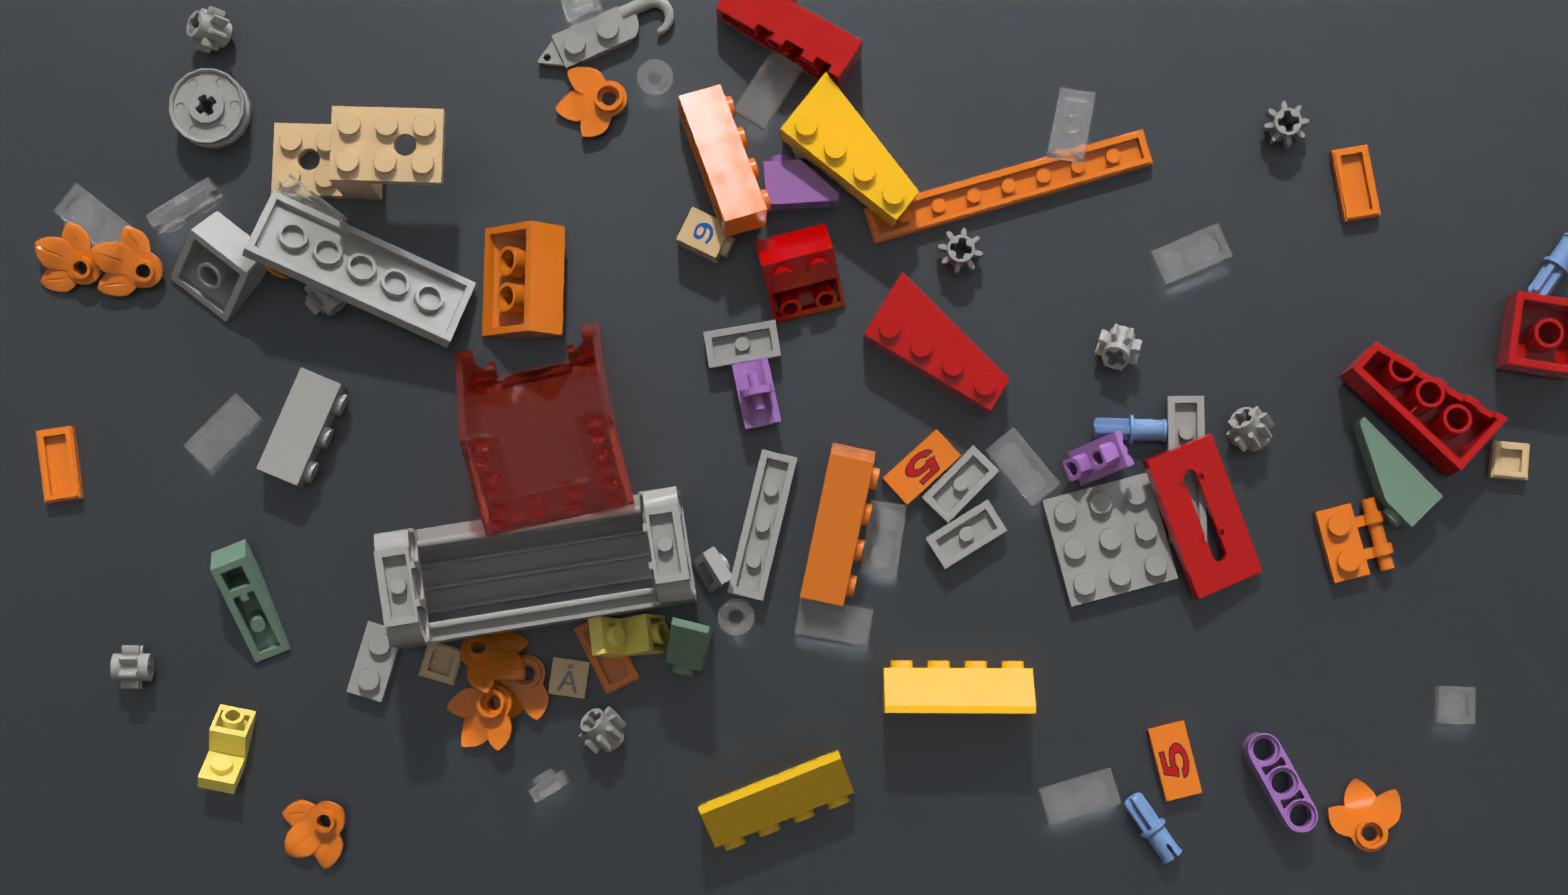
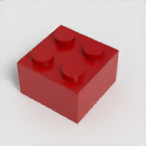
(1534, 335)

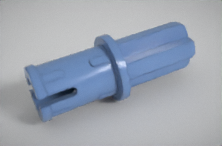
(1553, 269)
(1131, 428)
(1152, 827)

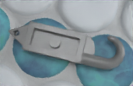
(602, 34)

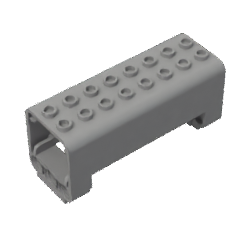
(466, 585)

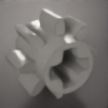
(209, 29)
(1278, 132)
(969, 246)
(322, 302)
(1118, 347)
(1250, 429)
(132, 667)
(602, 730)

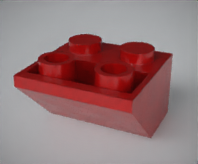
(800, 273)

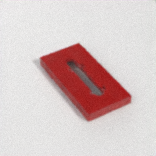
(1182, 522)

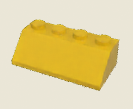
(958, 689)
(776, 799)

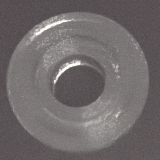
(655, 66)
(727, 608)

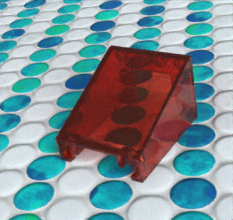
(542, 438)

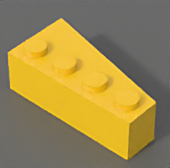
(847, 151)

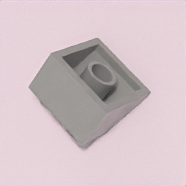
(214, 266)

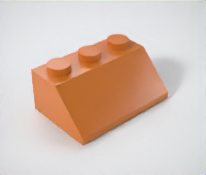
(523, 280)

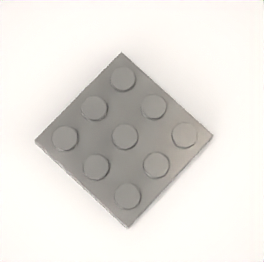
(1109, 539)

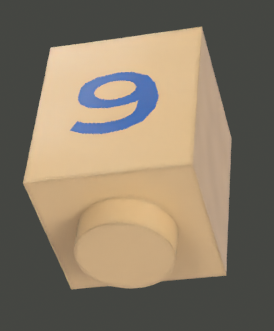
(704, 236)

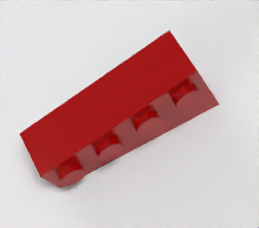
(795, 35)
(928, 342)
(1422, 408)

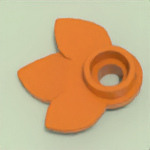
(586, 101)
(63, 259)
(121, 262)
(497, 661)
(526, 694)
(481, 719)
(1363, 810)
(311, 835)

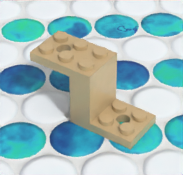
(361, 151)

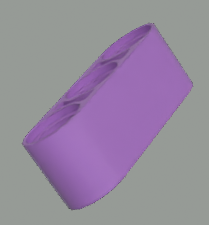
(1294, 793)

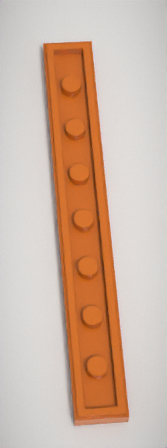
(1014, 186)

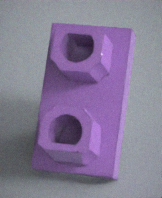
(756, 393)
(1097, 459)

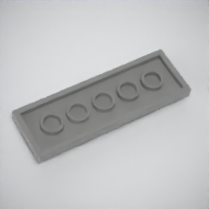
(359, 269)

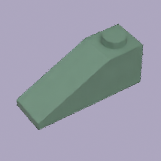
(1395, 481)
(249, 600)
(687, 646)

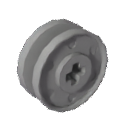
(189, 108)

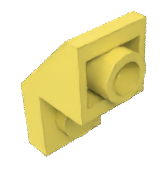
(628, 636)
(228, 749)

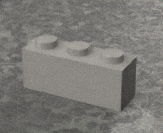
(303, 428)

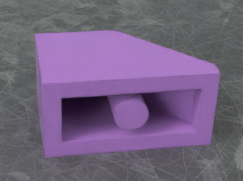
(796, 186)

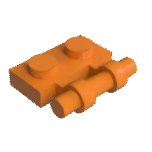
(1342, 541)

